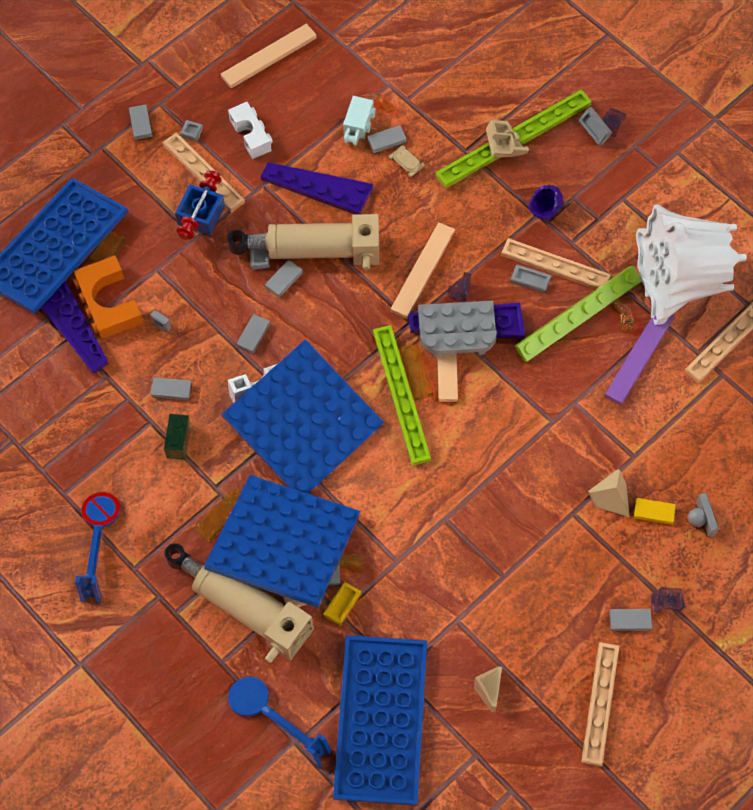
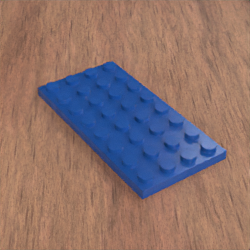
(56, 243)
(380, 721)

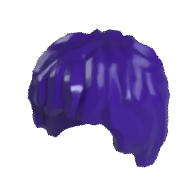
(546, 202)

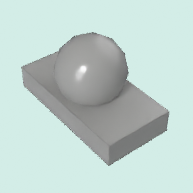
(703, 515)

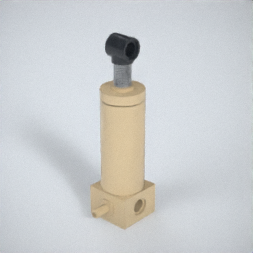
(316, 240)
(281, 625)

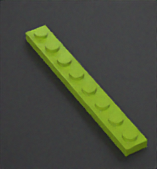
(578, 313)
(401, 395)

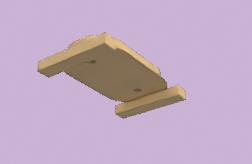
(407, 160)

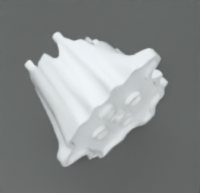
(683, 260)

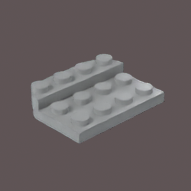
(457, 327)

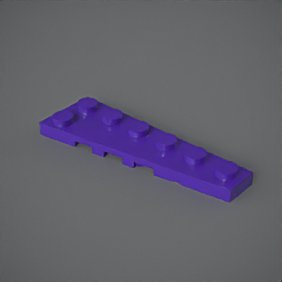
(332, 190)
(507, 321)
(71, 323)

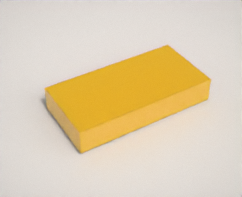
(654, 511)
(342, 603)

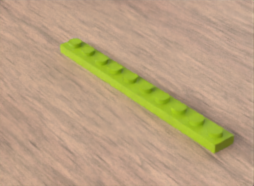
(526, 131)

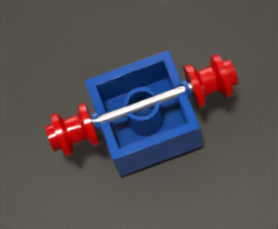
(200, 207)

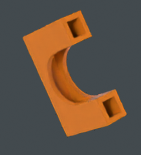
(106, 320)

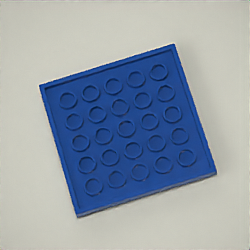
(302, 418)
(283, 541)

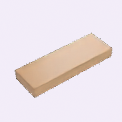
(447, 378)

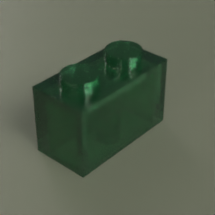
(177, 436)

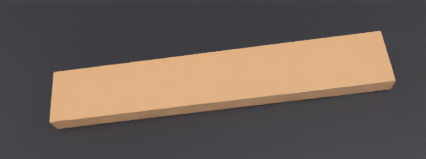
(268, 56)
(198, 166)
(554, 264)
(422, 270)
(721, 346)
(600, 704)

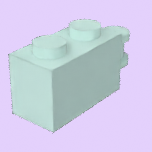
(358, 119)

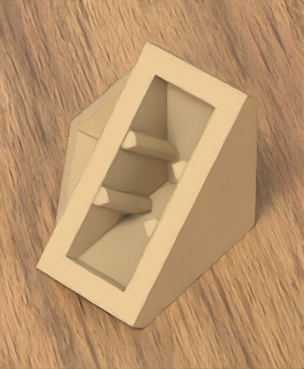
(611, 494)
(488, 687)

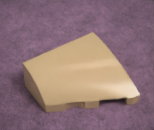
(504, 140)

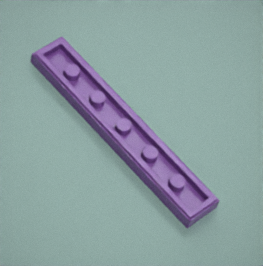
(637, 360)

